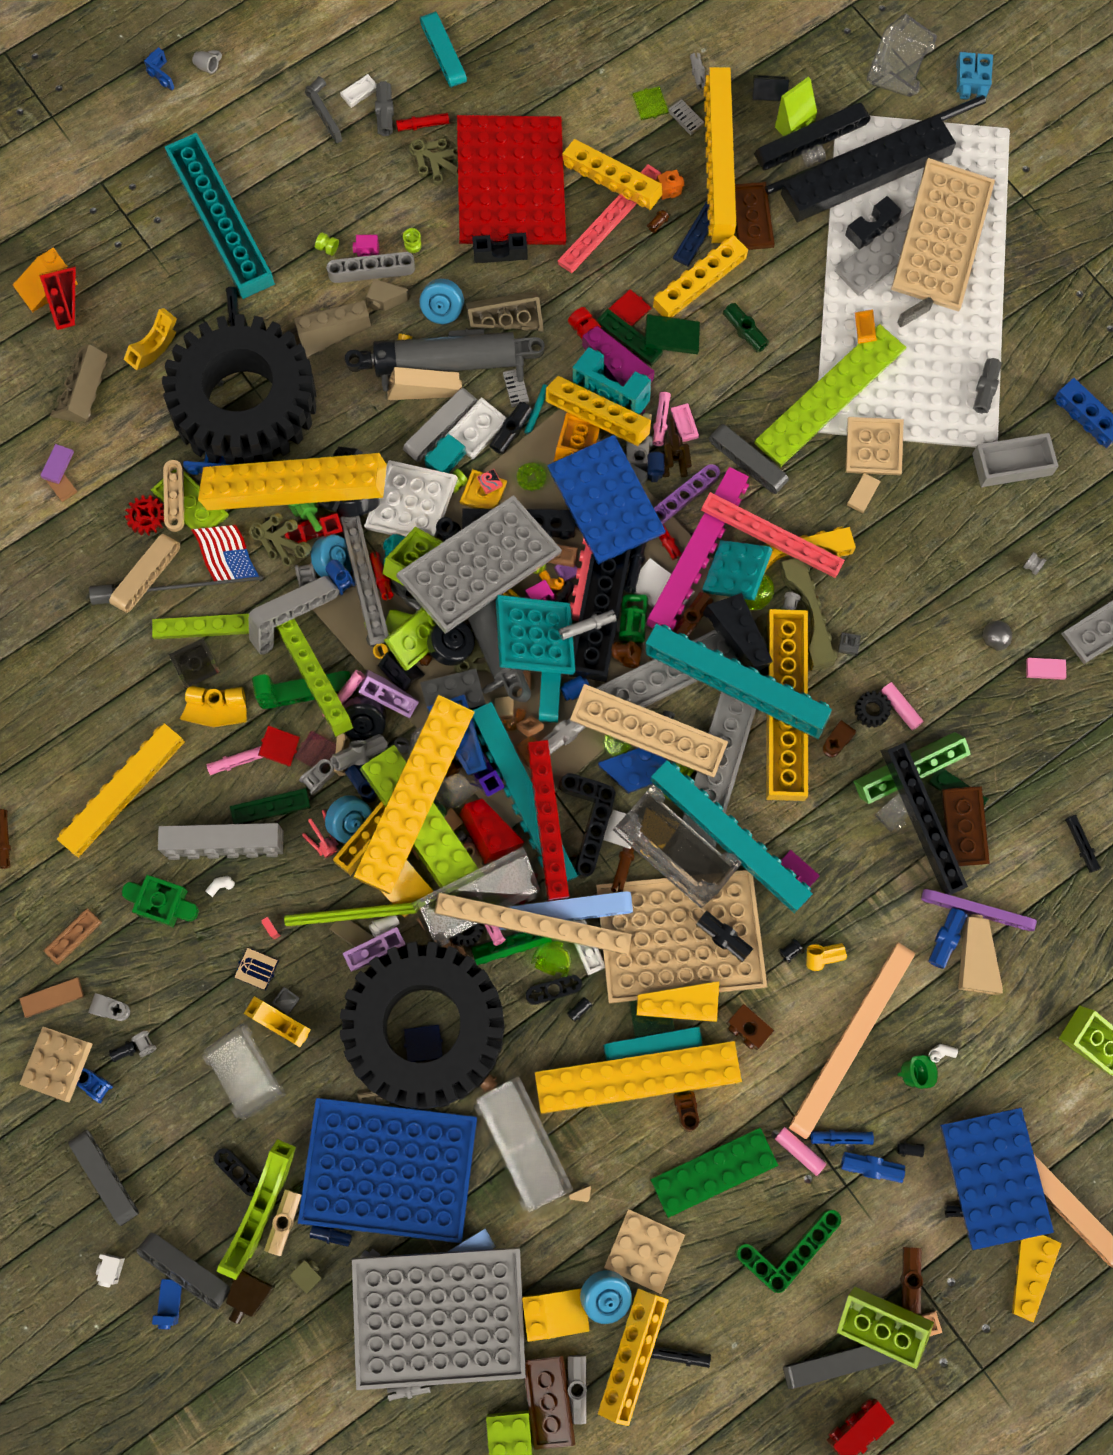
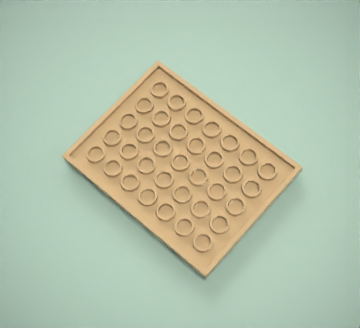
(672, 950)

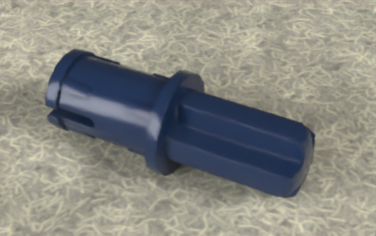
(330, 1236)

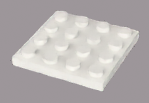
(411, 500)

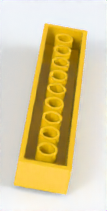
(719, 154)
(293, 482)
(785, 744)
(413, 795)
(637, 1077)

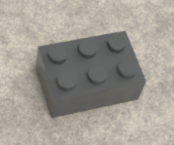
(455, 685)

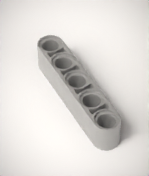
(363, 263)
(439, 425)

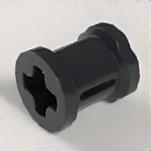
(791, 950)

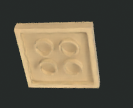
(874, 446)
(56, 1064)
(644, 1251)

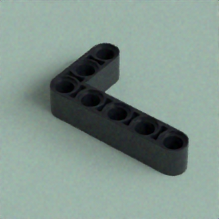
(593, 820)

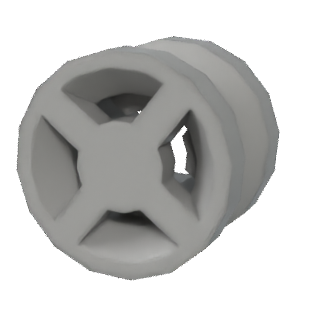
(1034, 563)

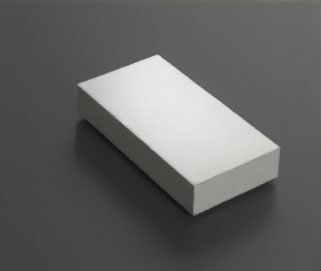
(359, 91)

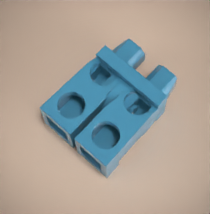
(973, 75)

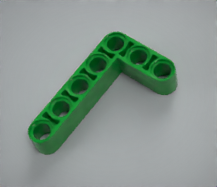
(291, 692)
(793, 1255)

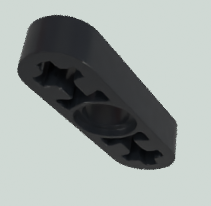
(537, 988)
(231, 1157)

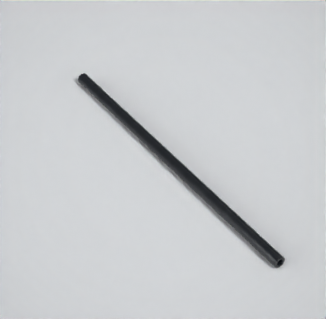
(952, 112)

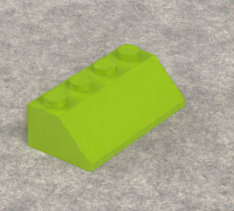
(885, 1327)

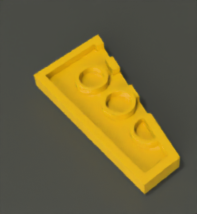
(688, 1003)
(1033, 1272)

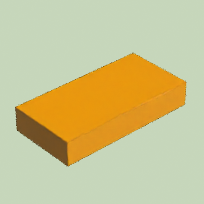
(865, 326)

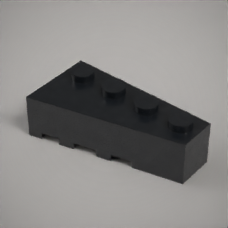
(739, 630)

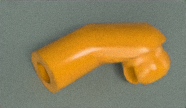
(554, 583)

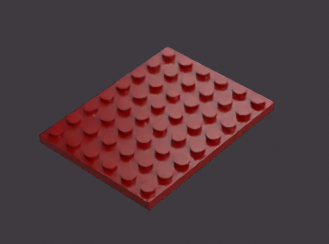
(511, 178)

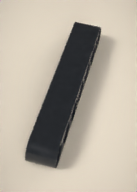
(811, 135)

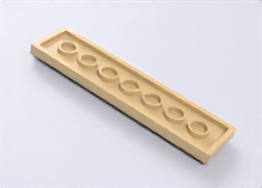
(648, 730)

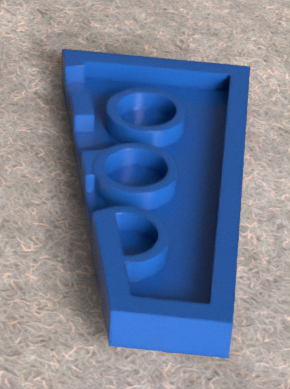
(469, 750)

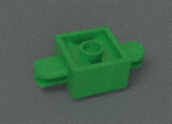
(160, 901)

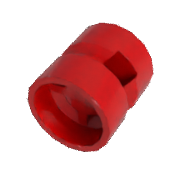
(582, 321)

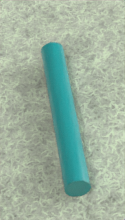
(536, 410)

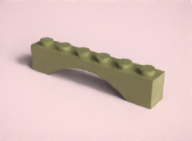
(797, 579)

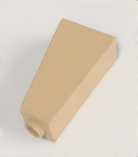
(422, 384)
(978, 958)

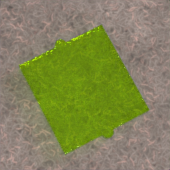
(650, 103)

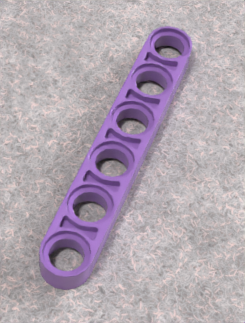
(691, 489)
(971, 907)

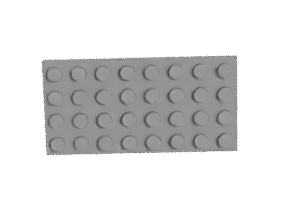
(478, 564)

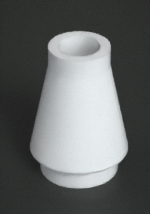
(383, 925)

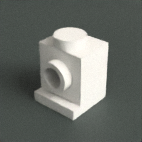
(109, 1269)

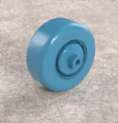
(441, 301)
(328, 549)
(346, 817)
(605, 1297)

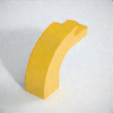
(154, 343)
(277, 1021)

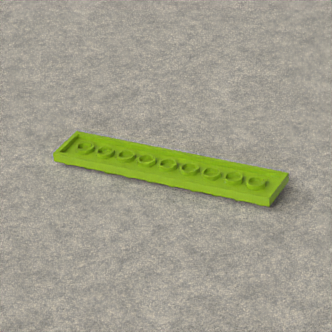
(829, 396)

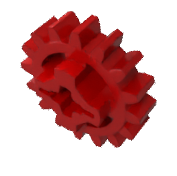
(144, 523)

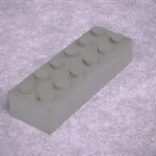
(220, 840)

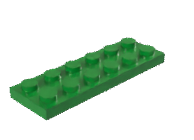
(714, 1172)

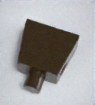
(247, 1296)

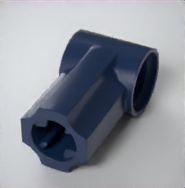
(655, 466)
(360, 783)

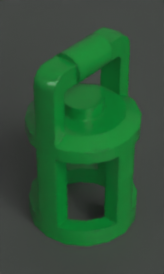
(634, 614)

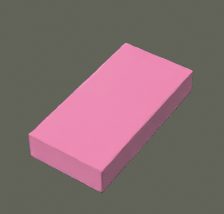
(684, 422)
(1046, 668)

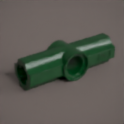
(740, 319)

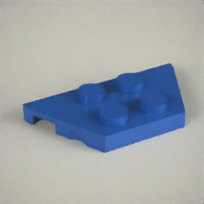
(632, 769)

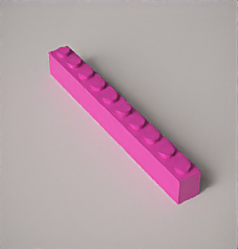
(695, 555)

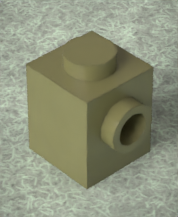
(306, 1275)

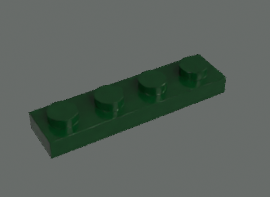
(628, 337)
(270, 807)

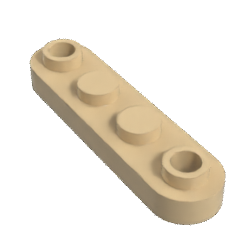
(173, 495)

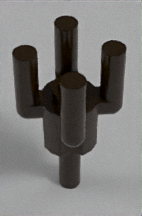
(675, 450)

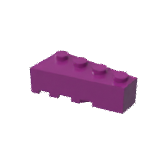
(618, 361)

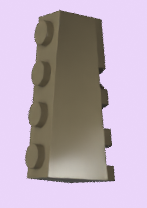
(507, 312)
(331, 326)
(81, 385)

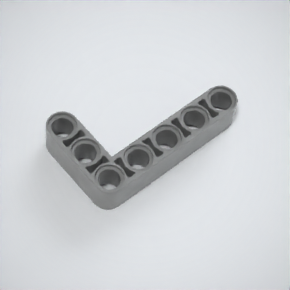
(286, 607)

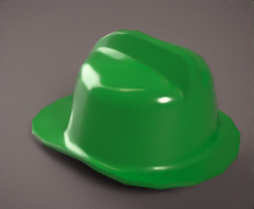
(919, 1072)

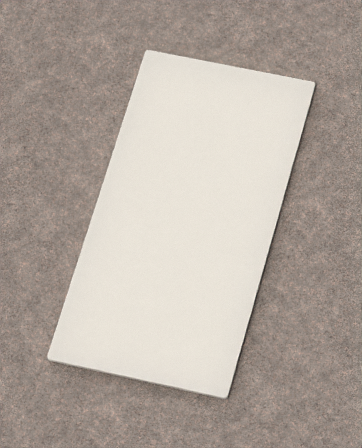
(945, 349)

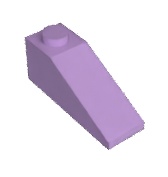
(387, 694)
(361, 955)

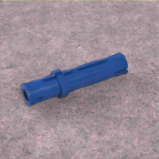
(833, 1137)

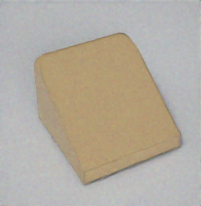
(504, 707)
(581, 1195)

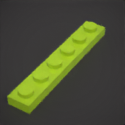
(200, 626)

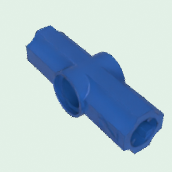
(947, 938)
(873, 1167)

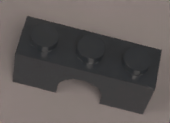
(863, 232)
(509, 250)

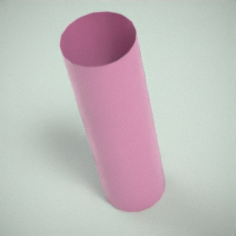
(902, 706)
(800, 1151)

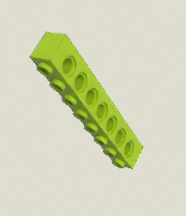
(315, 677)

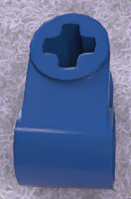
(339, 575)
(95, 1086)

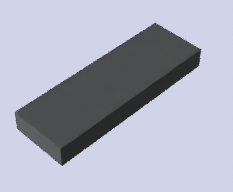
(326, 117)

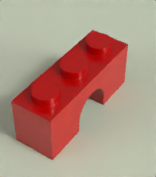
(330, 525)

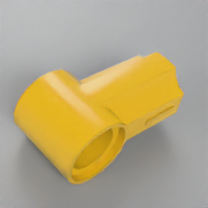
(818, 955)

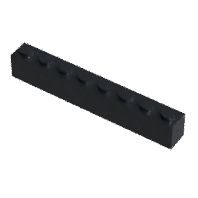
(924, 818)

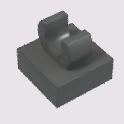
(849, 643)

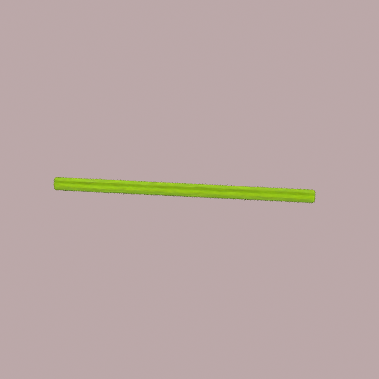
(349, 914)

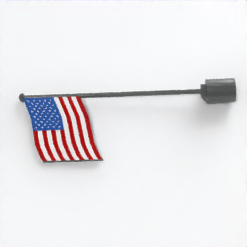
(223, 555)

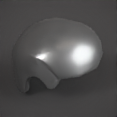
(997, 635)

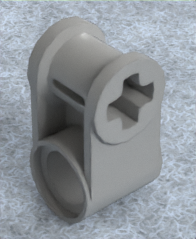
(305, 574)
(317, 776)
(106, 1007)

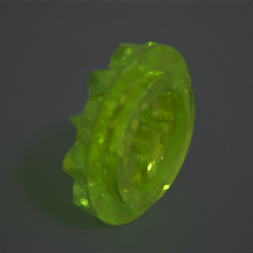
(527, 470)
(615, 748)

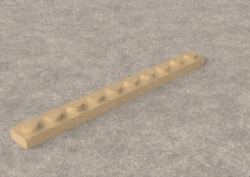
(532, 923)

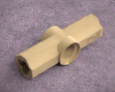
(279, 1236)

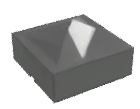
(286, 1000)

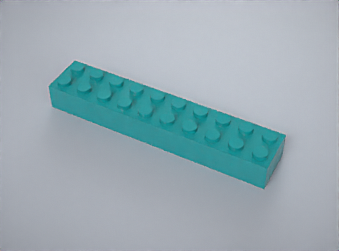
(219, 216)
(738, 681)

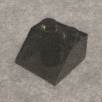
(194, 663)

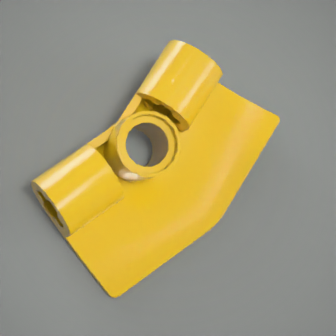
(228, 710)

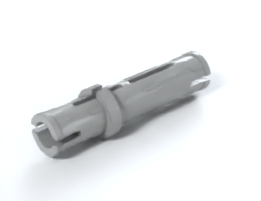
(595, 621)

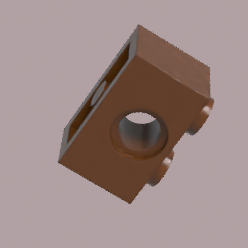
(761, 1029)

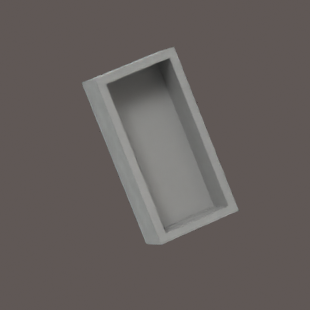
(1015, 460)

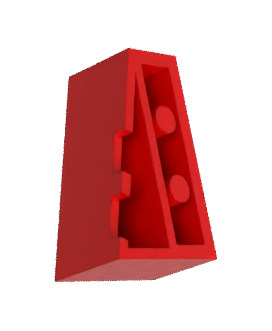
(60, 294)
(489, 831)
(860, 1429)

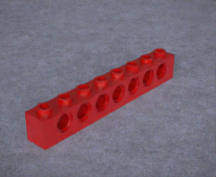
(548, 820)

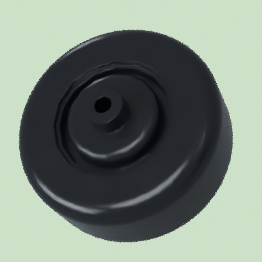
(358, 507)
(451, 647)
(366, 716)

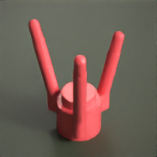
(327, 846)

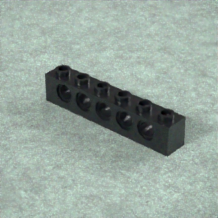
(543, 516)

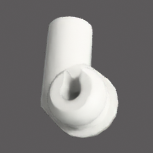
(218, 883)
(940, 1051)

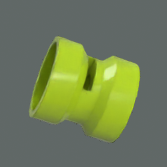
(412, 240)
(327, 244)
(461, 481)

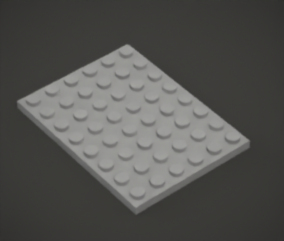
(438, 1318)

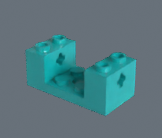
(589, 374)

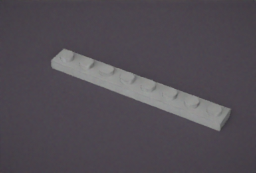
(364, 580)

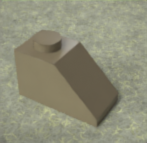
(385, 295)

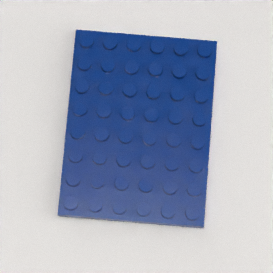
(388, 1170)

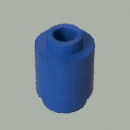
(573, 688)

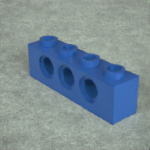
(1087, 403)

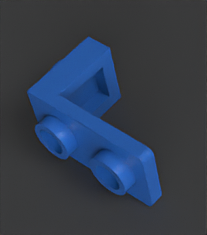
(154, 63)
(168, 1304)

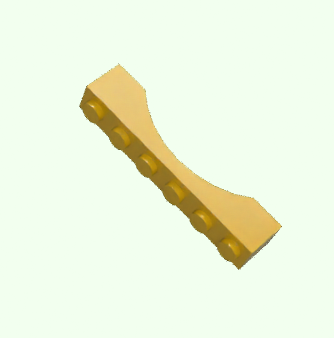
(837, 542)

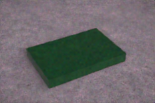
(672, 334)

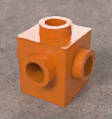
(671, 184)

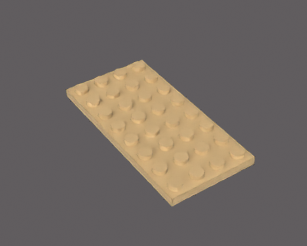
(943, 234)

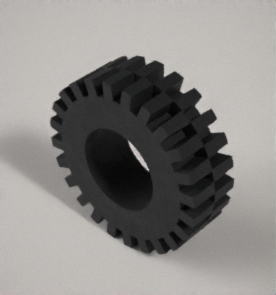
(234, 351)
(379, 991)

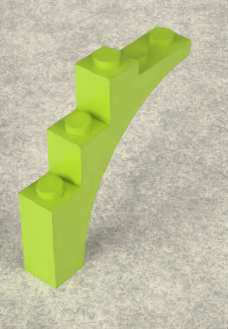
(259, 1210)

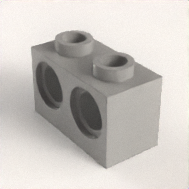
(642, 450)

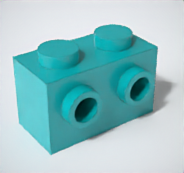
(445, 455)

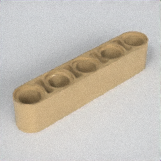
(144, 573)

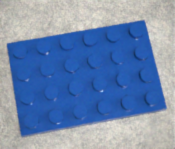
(606, 499)
(996, 1179)

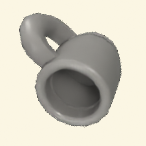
(207, 61)

